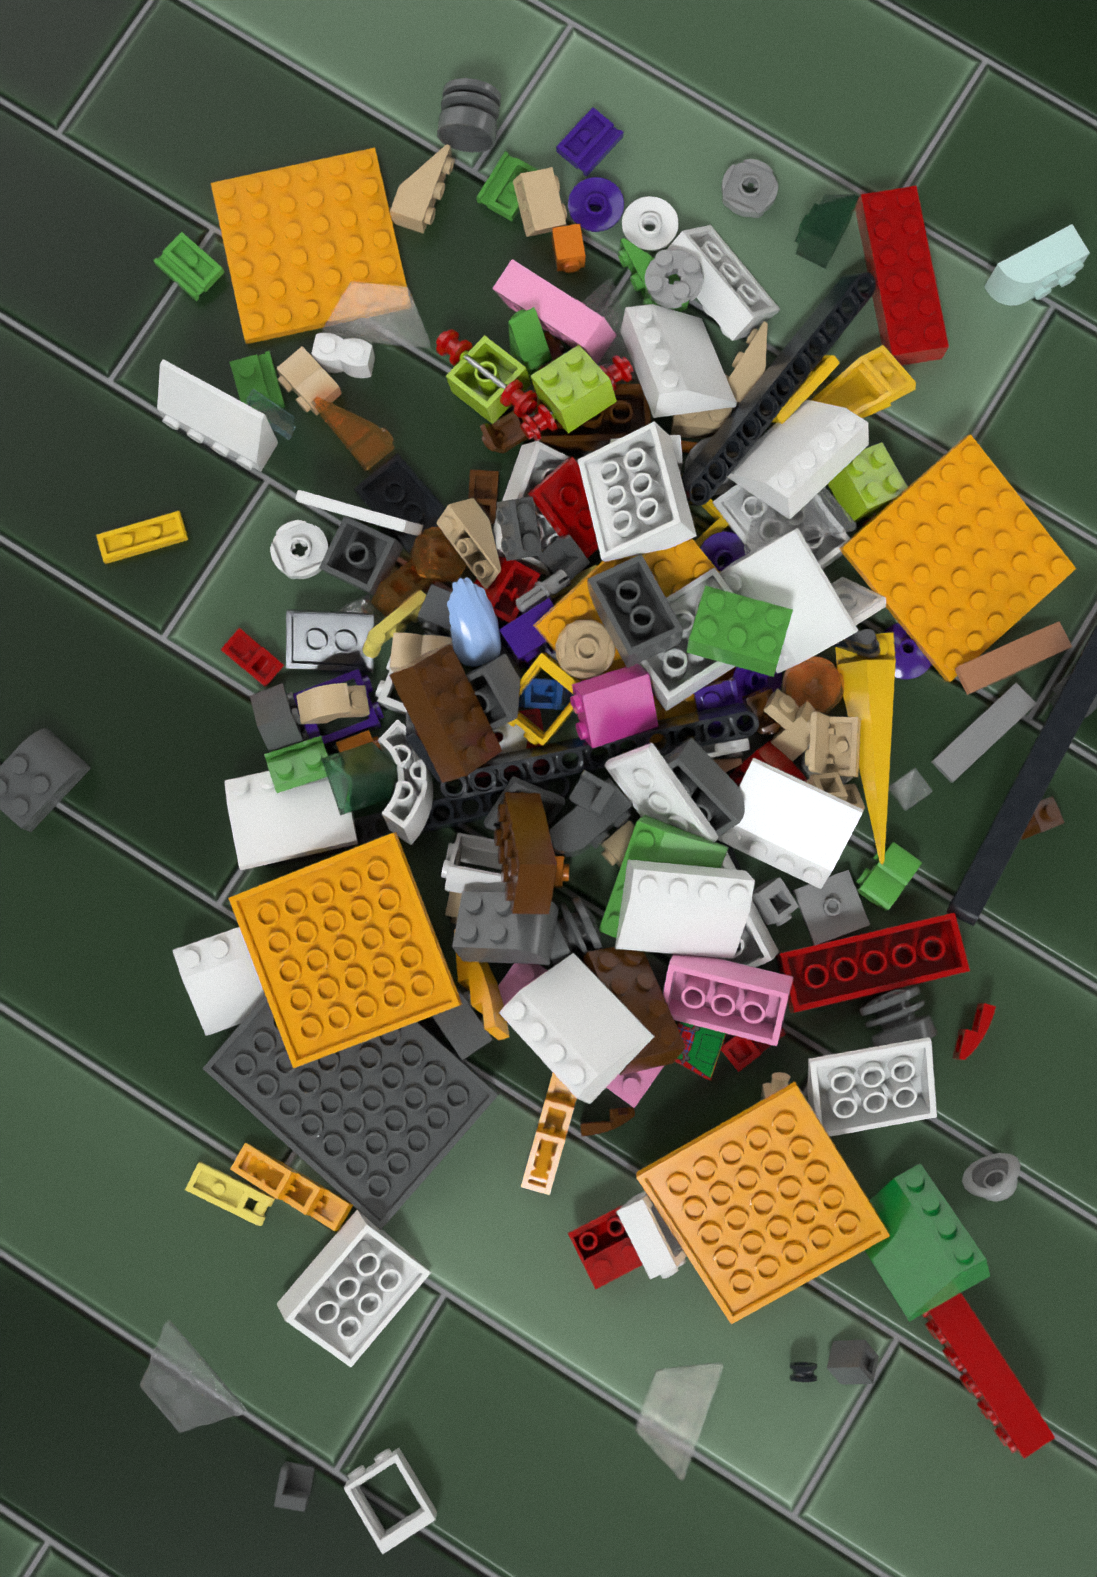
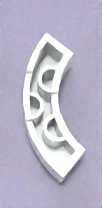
(414, 790)

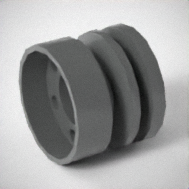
(469, 115)
(575, 932)
(897, 1017)

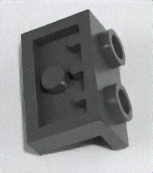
(518, 528)

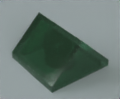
(360, 777)

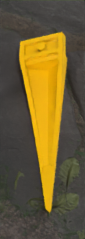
(868, 384)
(870, 697)

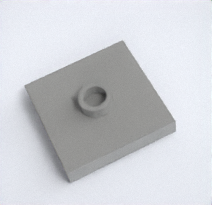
(832, 909)

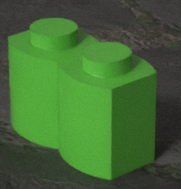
(886, 881)

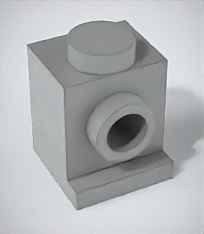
(774, 901)

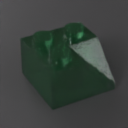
(825, 227)

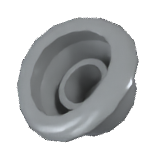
(993, 1176)

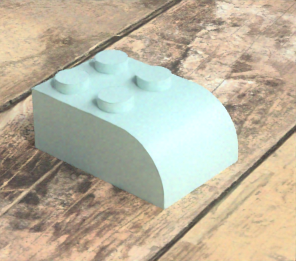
(1038, 268)

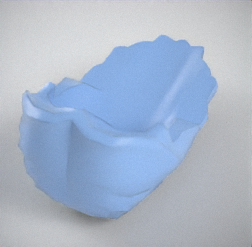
(473, 624)

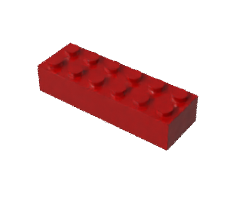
(904, 275)
(874, 962)
(988, 1376)

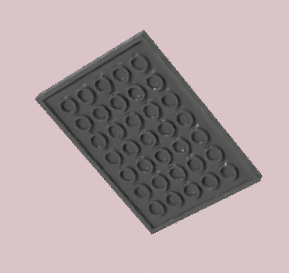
(362, 1116)

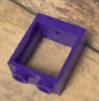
(371, 724)

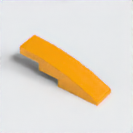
(484, 995)
(549, 1137)
(291, 1187)

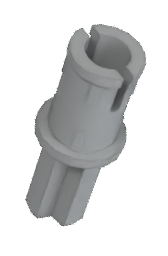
(542, 591)

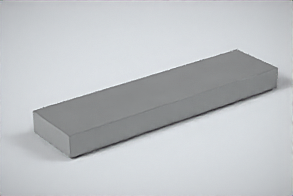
(983, 732)

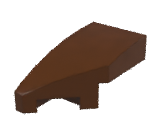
(484, 490)
(617, 1117)

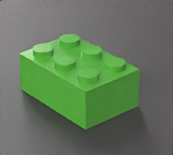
(739, 631)

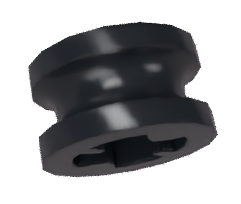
(803, 1372)

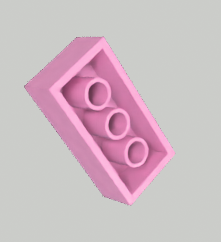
(556, 310)
(727, 997)

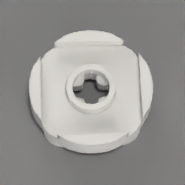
(284, 543)

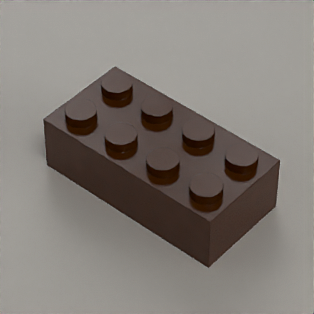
(614, 422)
(446, 713)
(525, 853)
(635, 985)

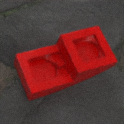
(252, 657)
(970, 1039)
(743, 1051)

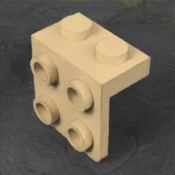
(833, 744)

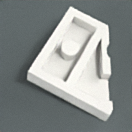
(728, 748)

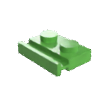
(499, 190)
(189, 266)
(259, 374)
(297, 764)

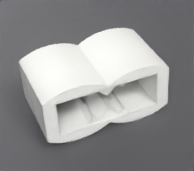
(347, 355)

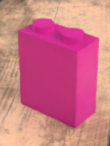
(614, 705)

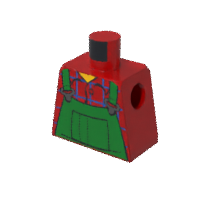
(701, 1049)

